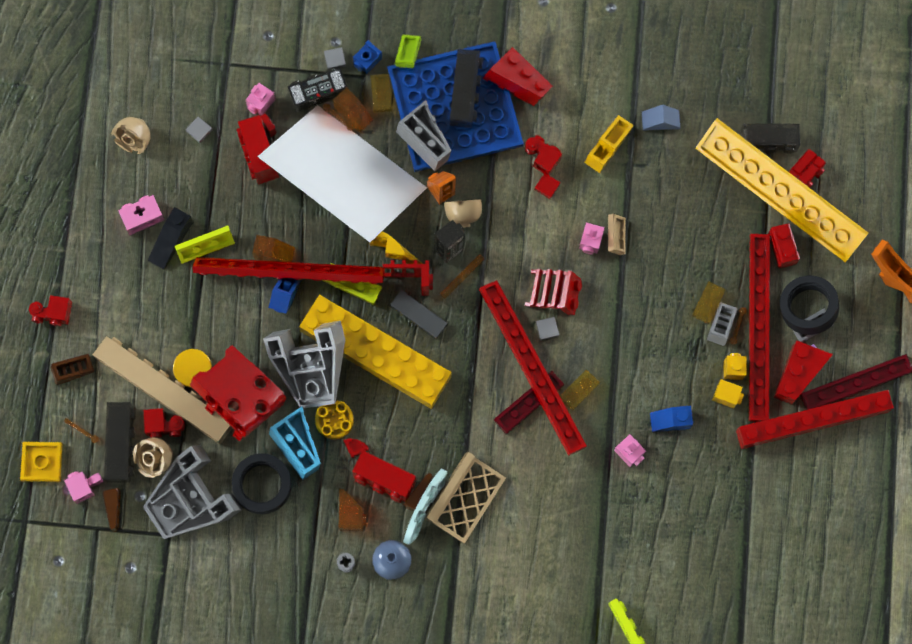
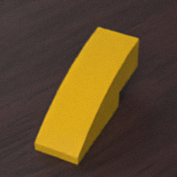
(608, 144)

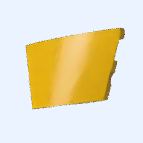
(393, 248)

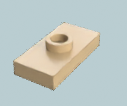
(616, 234)

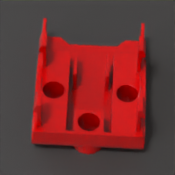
(233, 385)

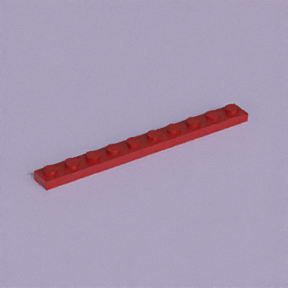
(289, 270)
(759, 326)
(532, 368)

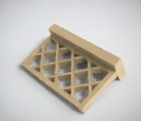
(451, 487)

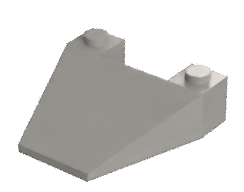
(312, 369)
(183, 501)

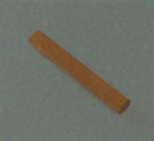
(462, 276)

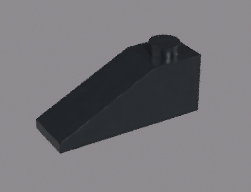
(171, 234)

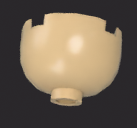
(132, 134)
(463, 211)
(152, 456)

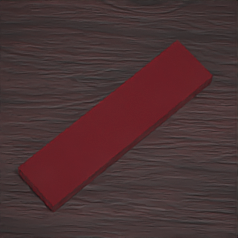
(523, 407)

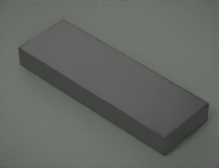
(418, 314)

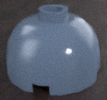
(391, 559)

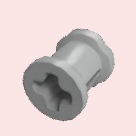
(340, 560)

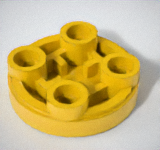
(189, 364)
(334, 420)

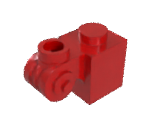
(547, 157)
(56, 312)
(156, 424)

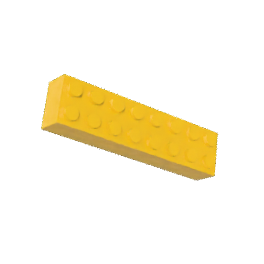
(381, 353)

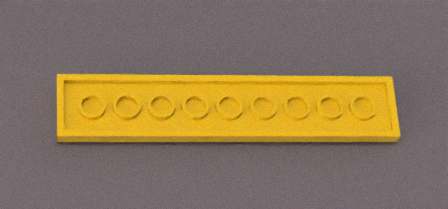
(781, 190)

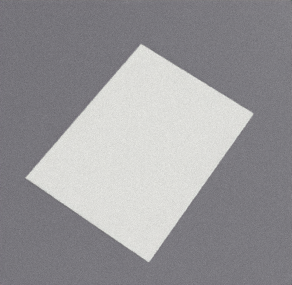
(343, 173)

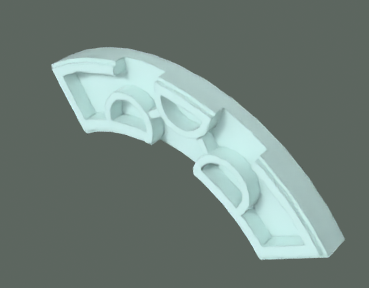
(419, 514)

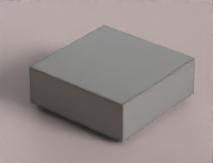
(334, 58)
(199, 129)
(547, 328)

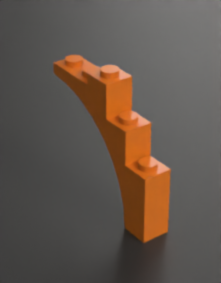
(893, 269)

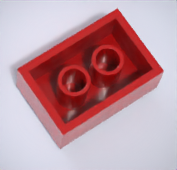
(253, 137)
(383, 477)

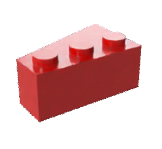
(519, 77)

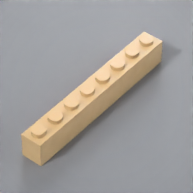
(161, 388)

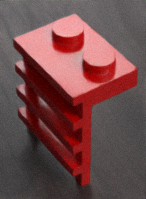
(420, 271)
(564, 294)

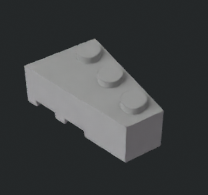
(424, 137)

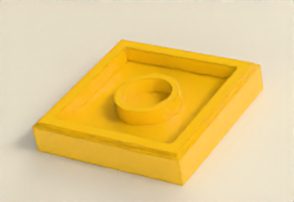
(41, 461)

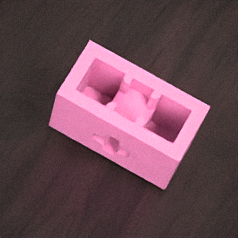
(150, 217)

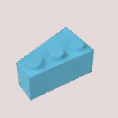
(296, 443)

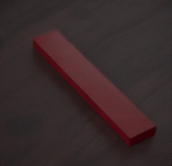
(857, 382)

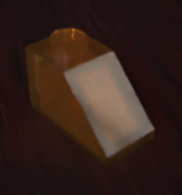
(352, 109)
(272, 250)
(350, 513)

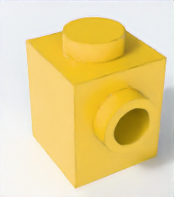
(735, 367)
(728, 394)

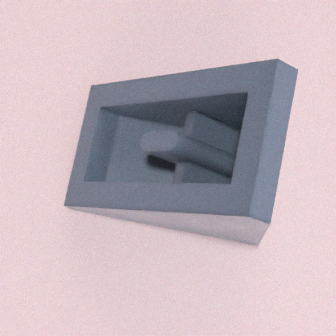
(660, 118)

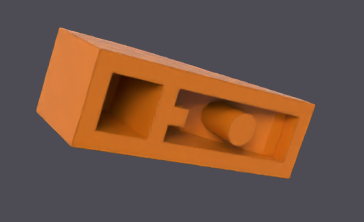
(442, 186)

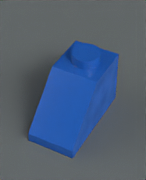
(284, 294)
(671, 419)

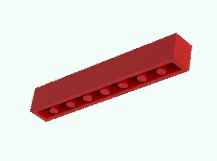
(814, 419)

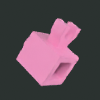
(260, 99)
(591, 238)
(630, 451)
(80, 486)

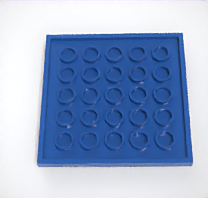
(434, 81)

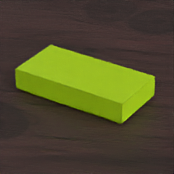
(408, 51)

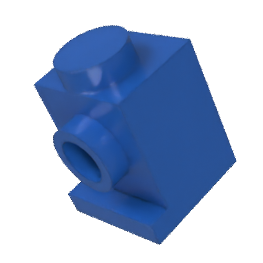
(368, 64)

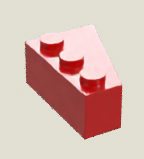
(799, 371)

